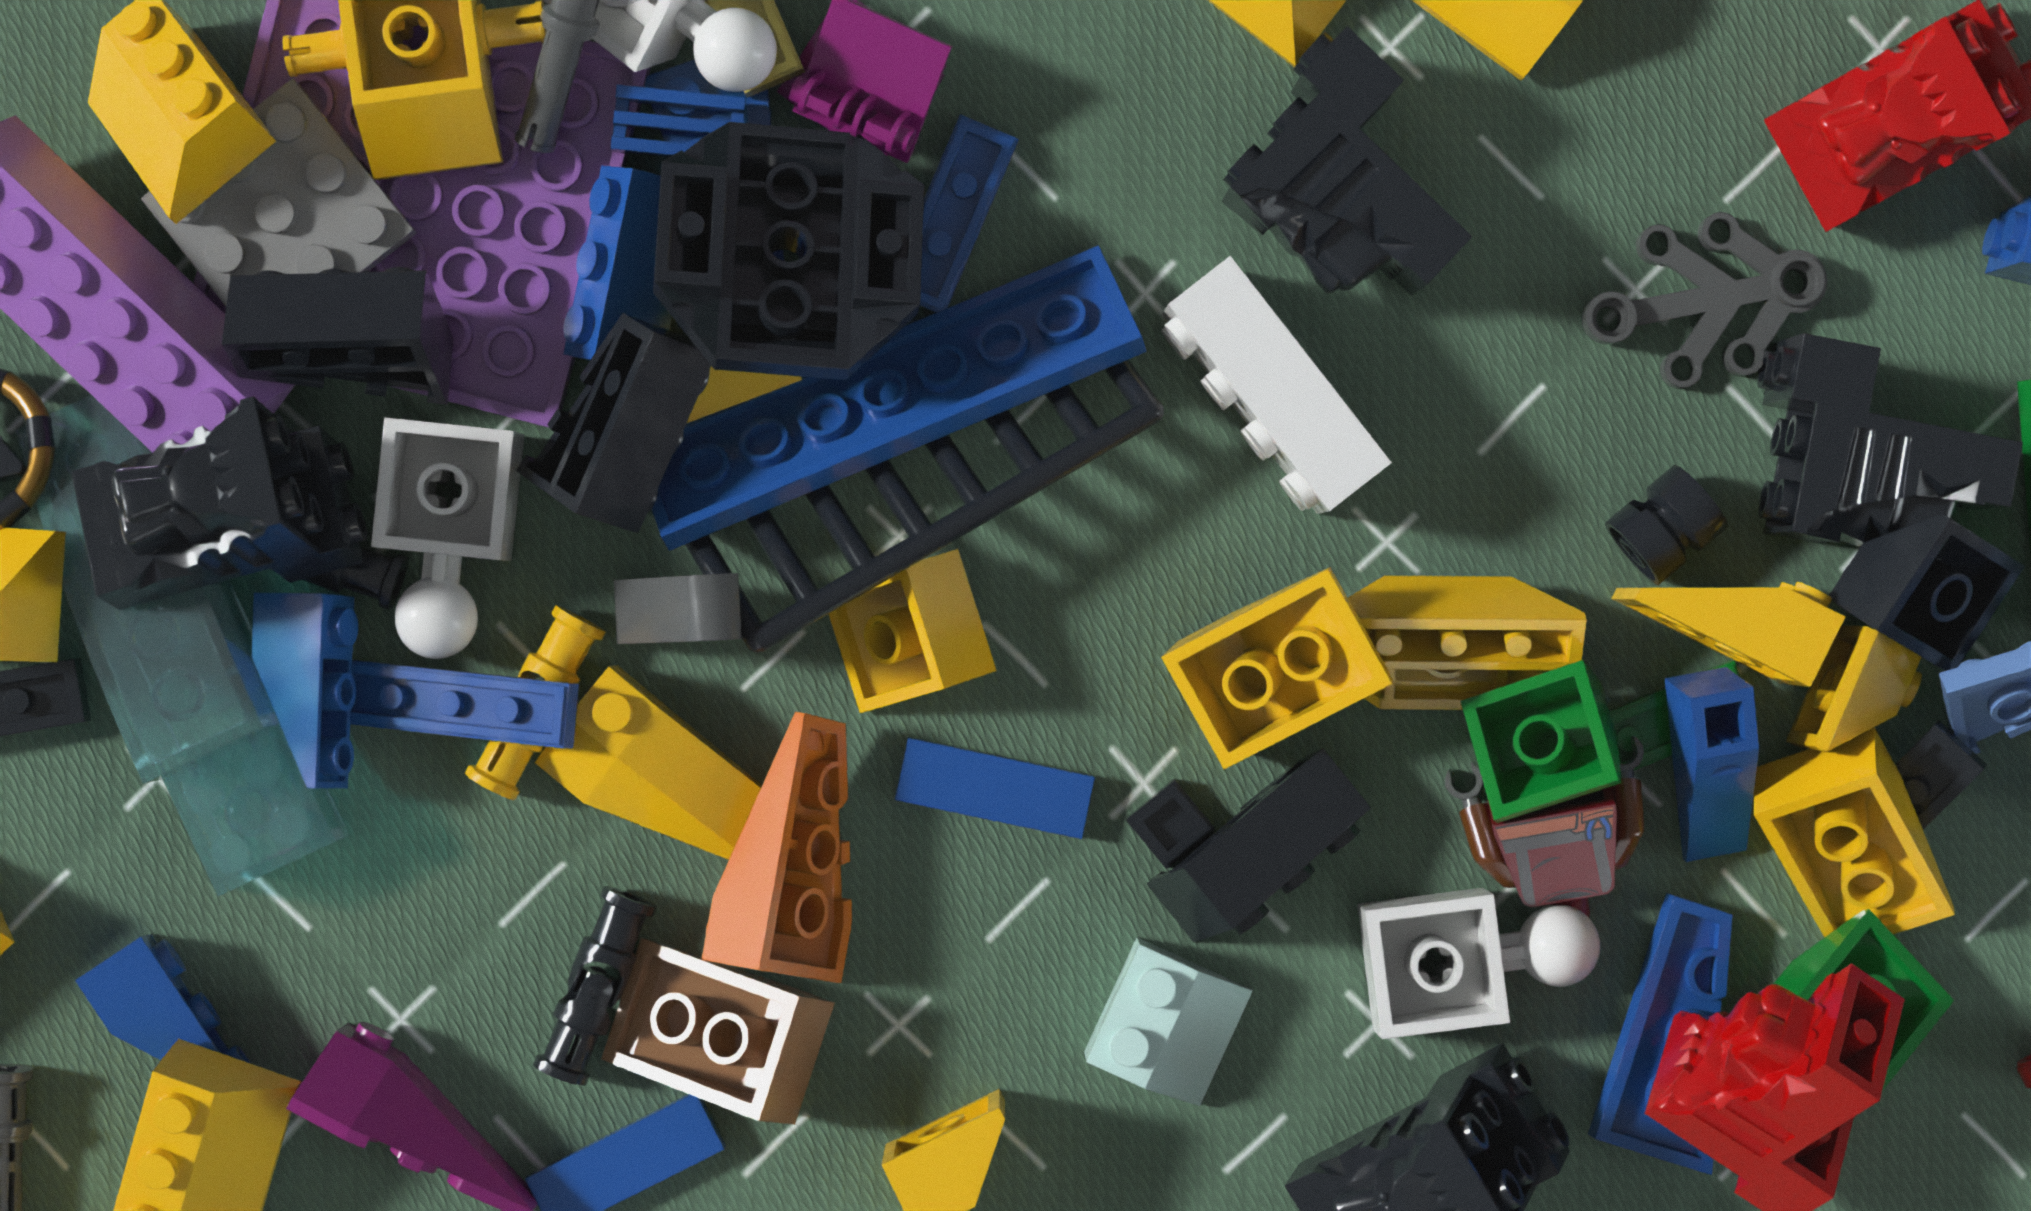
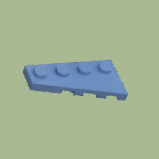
(1989, 696)

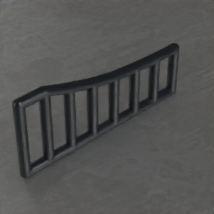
(923, 536)

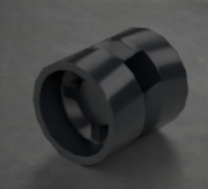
(1666, 525)

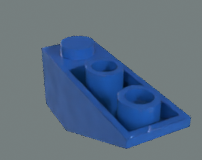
(305, 666)
(1713, 760)
(149, 1004)

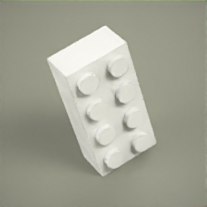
(1273, 387)

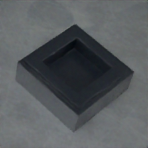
(1170, 823)

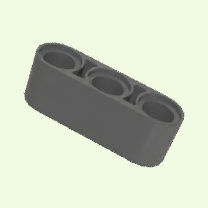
(678, 609)

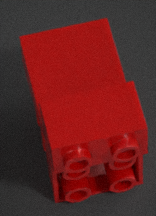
(1905, 113)
(1779, 1084)

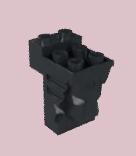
(1332, 188)
(1858, 470)
(220, 509)
(1463, 1148)

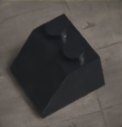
(1928, 587)

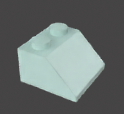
(1166, 1023)

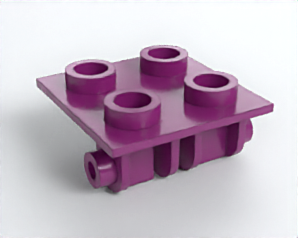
(871, 78)

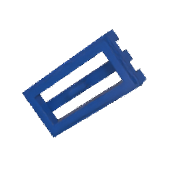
(624, 118)

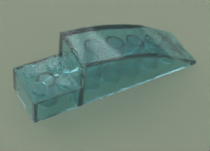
(186, 688)

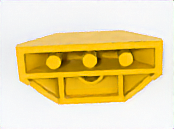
(1463, 636)

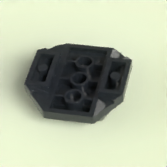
(800, 192)

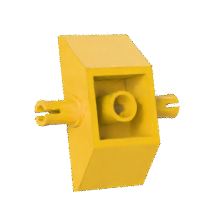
(427, 104)

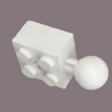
(730, 45)
(437, 613)
(1469, 990)

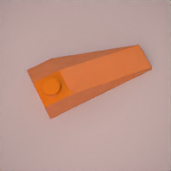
(783, 886)

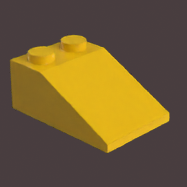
(1768, 629)
(1276, 667)
(1850, 836)

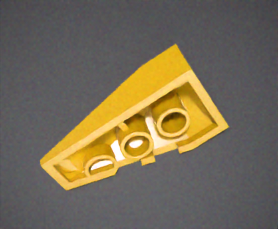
(652, 767)

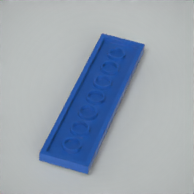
(909, 393)

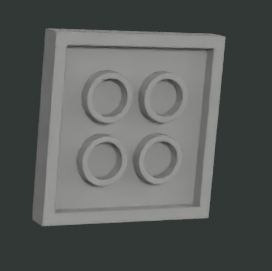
(293, 207)

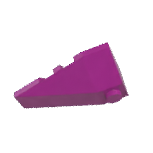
(377, 1094)

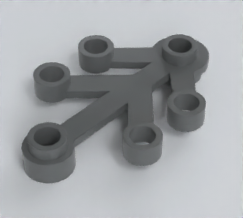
(1716, 297)

